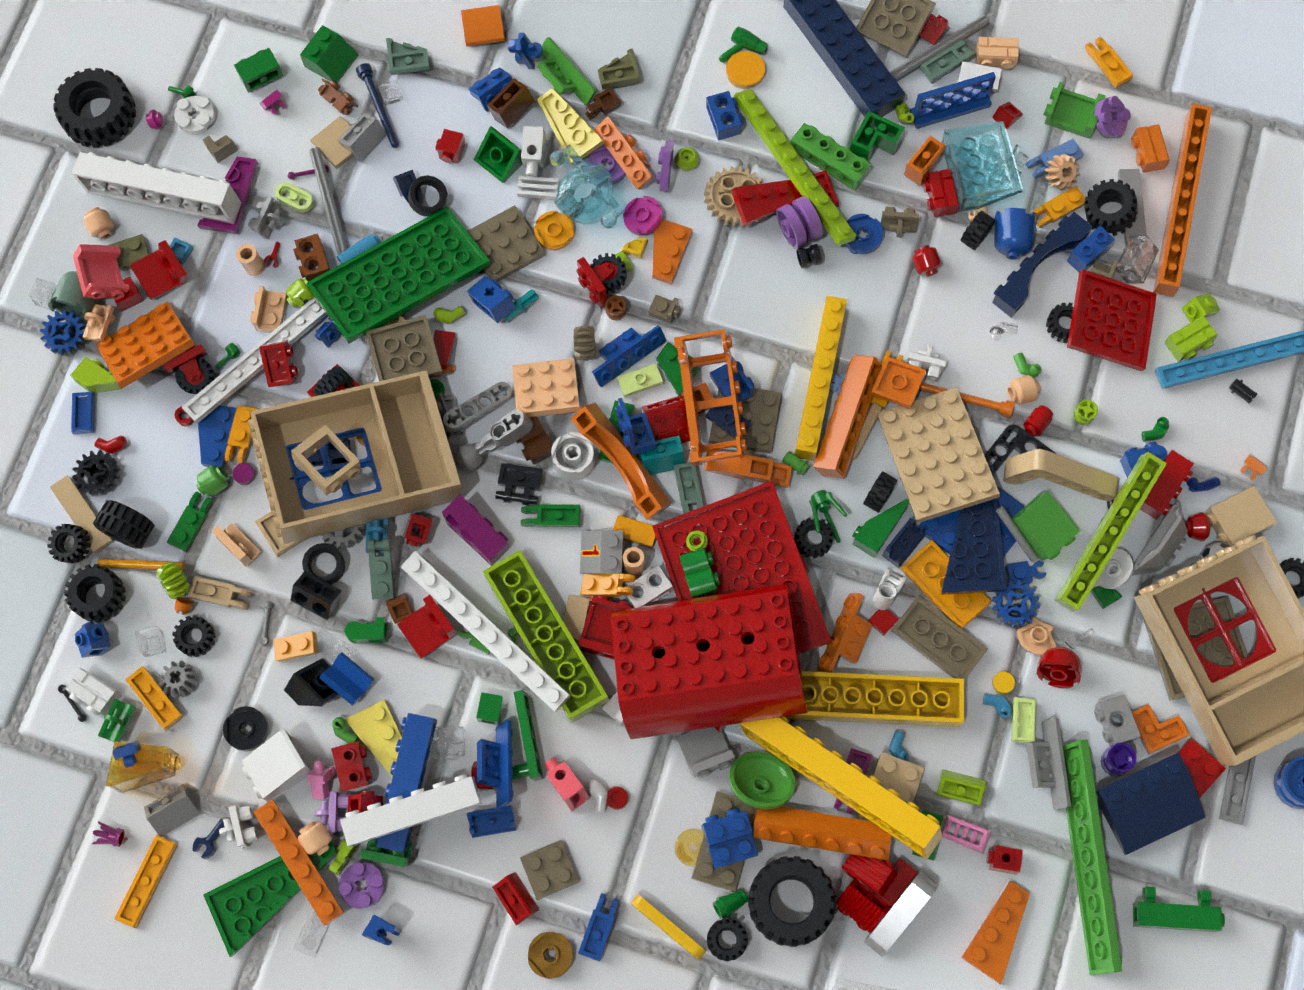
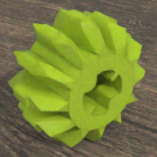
(173, 580)

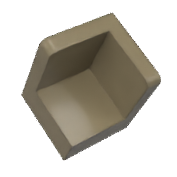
(221, 148)
(1104, 270)

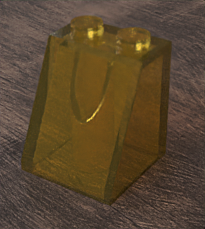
(152, 765)

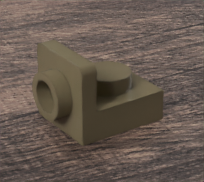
(664, 309)

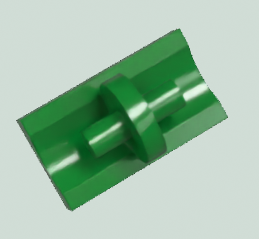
(116, 721)

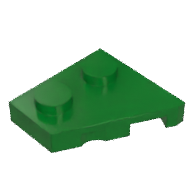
(669, 363)

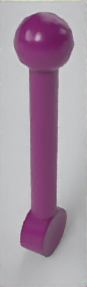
(291, 175)

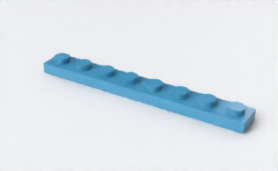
(1230, 360)

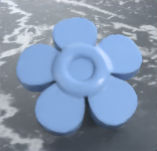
(836, 383)

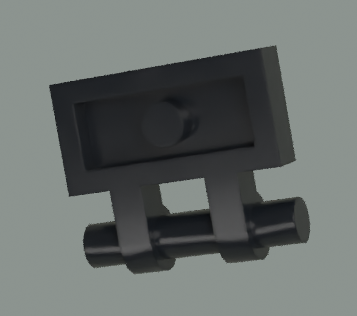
(519, 477)

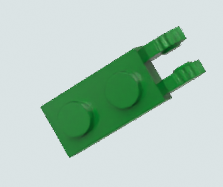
(552, 515)
(189, 523)

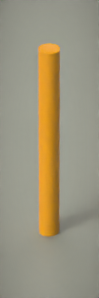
(135, 564)

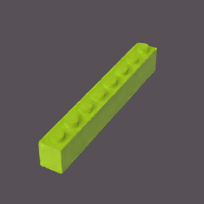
(1110, 532)

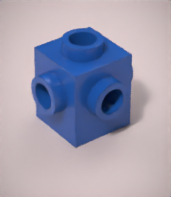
(92, 639)

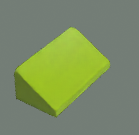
(961, 787)

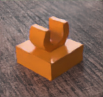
(1255, 465)

